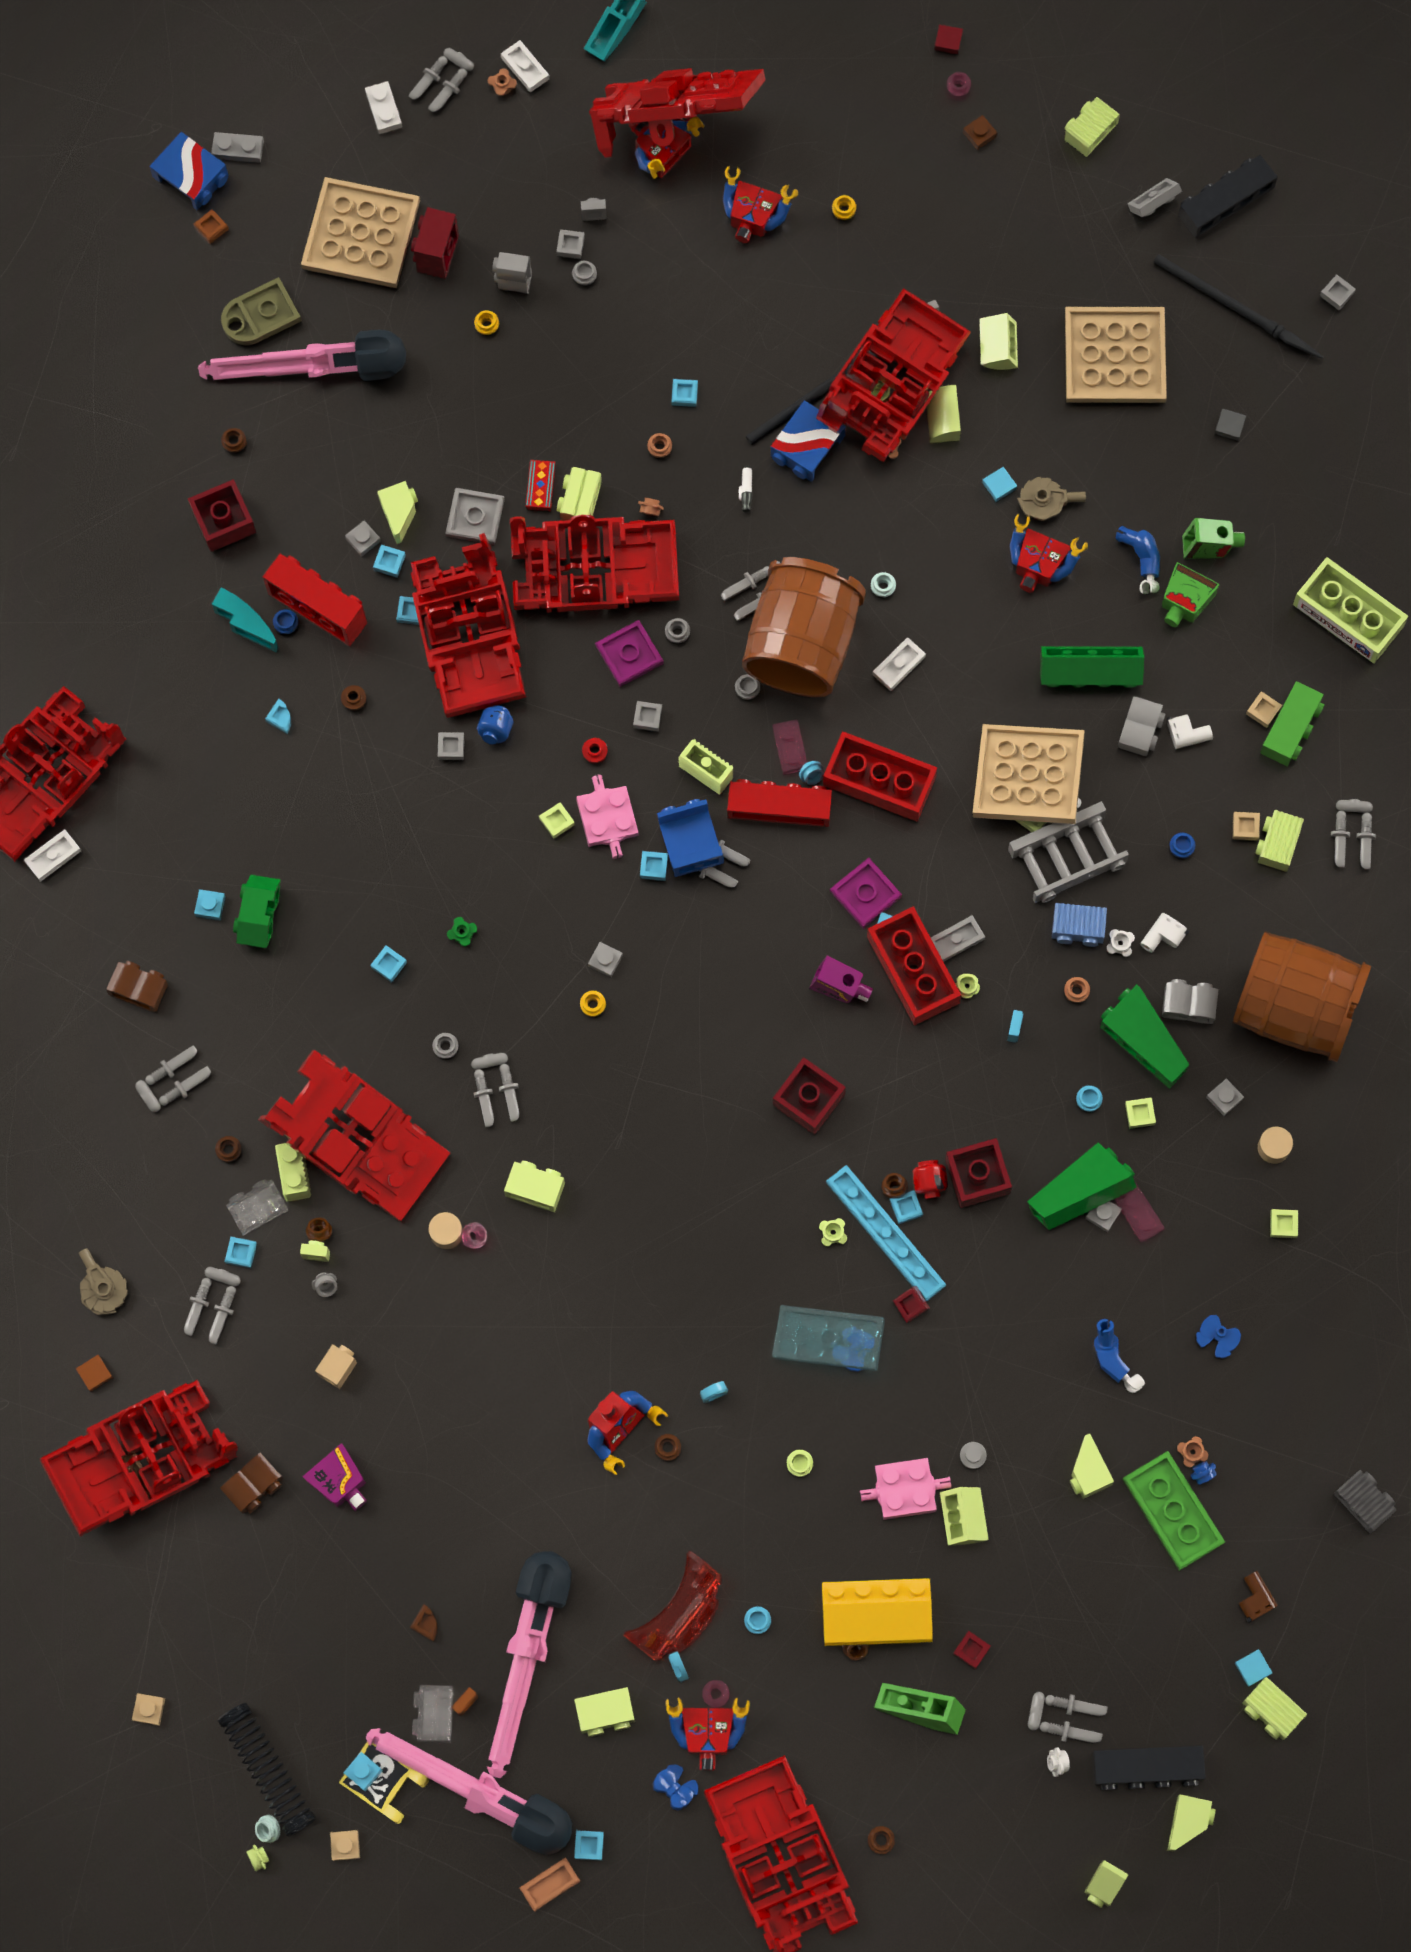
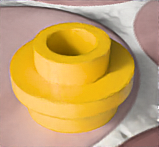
(847, 201)
(486, 316)
(592, 996)

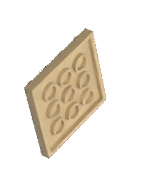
(360, 232)
(1115, 354)
(1028, 774)

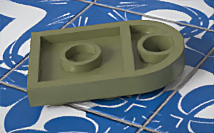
(261, 312)

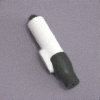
(745, 490)

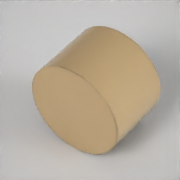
(1275, 1145)
(445, 1230)

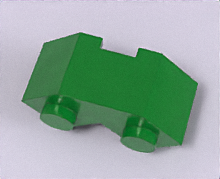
(257, 910)

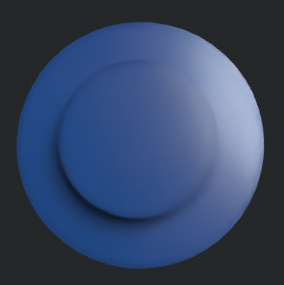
(285, 621)
(1182, 845)
(1203, 1472)

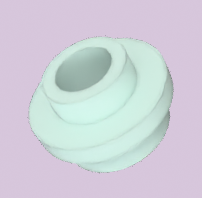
(883, 578)
(267, 1829)

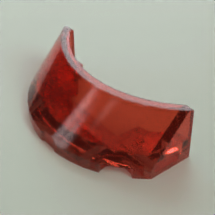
(685, 1614)

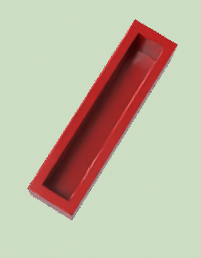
(779, 803)

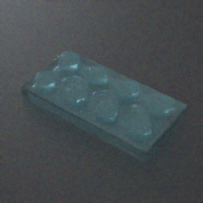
(828, 1337)

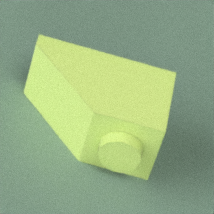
(398, 508)
(1090, 1470)
(1189, 1820)
(1105, 1884)

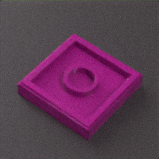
(629, 653)
(865, 893)

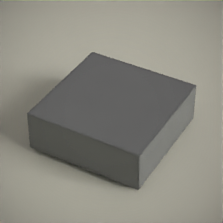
(1230, 424)

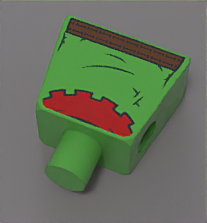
(1210, 539)
(1187, 595)

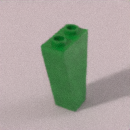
(1144, 1036)
(1082, 1187)

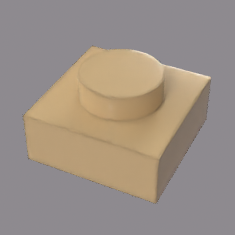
(1264, 709)
(1246, 826)
(148, 1709)
(345, 1845)

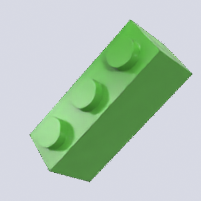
(1293, 724)

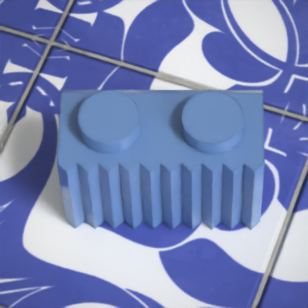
(1079, 924)

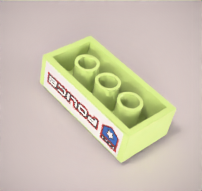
(1350, 610)

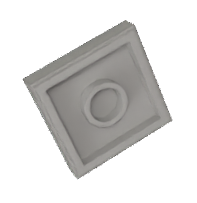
(474, 514)

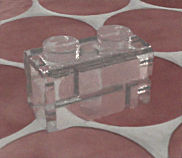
(256, 1206)
(434, 1714)

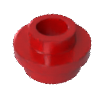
(594, 757)

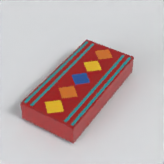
(540, 485)

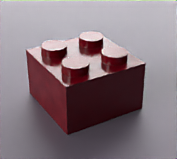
(435, 242)
(222, 515)
(809, 1096)
(978, 1173)

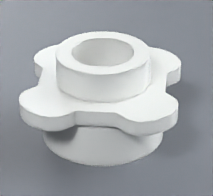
(1126, 938)
(1058, 1762)

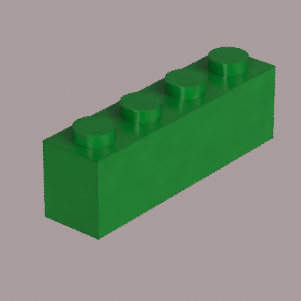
(1091, 666)

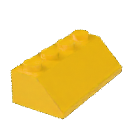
(877, 1612)

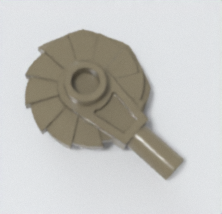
(1045, 499)
(102, 1287)

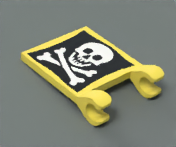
(387, 1784)

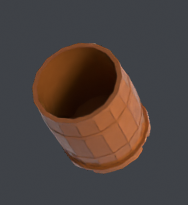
(802, 627)
(1301, 995)

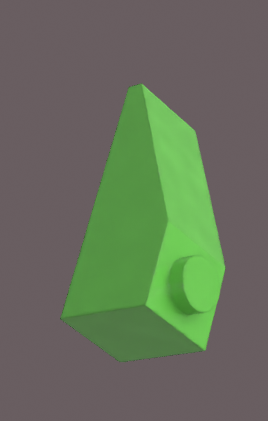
(921, 1707)

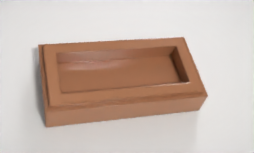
(549, 1884)

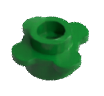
(469, 930)

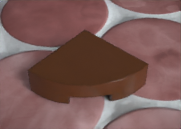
(425, 1623)

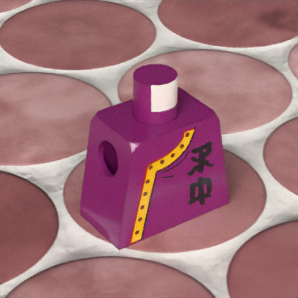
(830, 979)
(338, 1479)

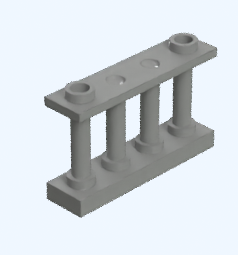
(1047, 838)

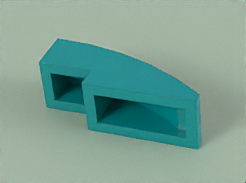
(613, 27)
(244, 619)

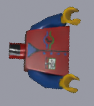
(660, 159)
(754, 208)
(1041, 557)
(615, 1420)
(707, 1730)

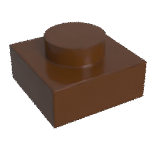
(980, 132)

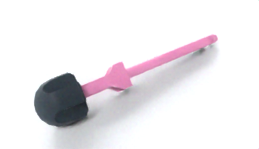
(373, 354)
(542, 1586)
(535, 1822)

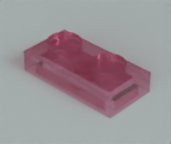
(789, 746)
(1139, 1214)

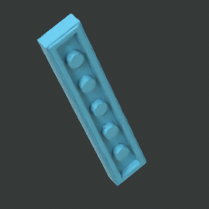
(885, 1233)

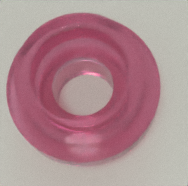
(962, 78)
(481, 1235)
(709, 1687)

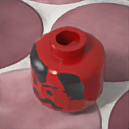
(930, 1178)

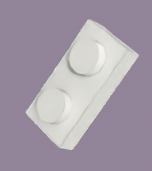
(525, 66)
(383, 107)
(899, 664)
(52, 855)

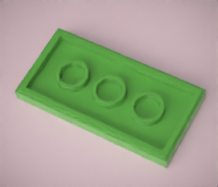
(1173, 1510)

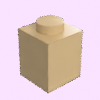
(336, 1365)

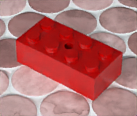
(315, 599)
(859, 763)
(904, 943)

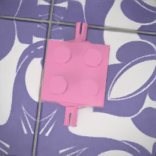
(607, 816)
(905, 1489)

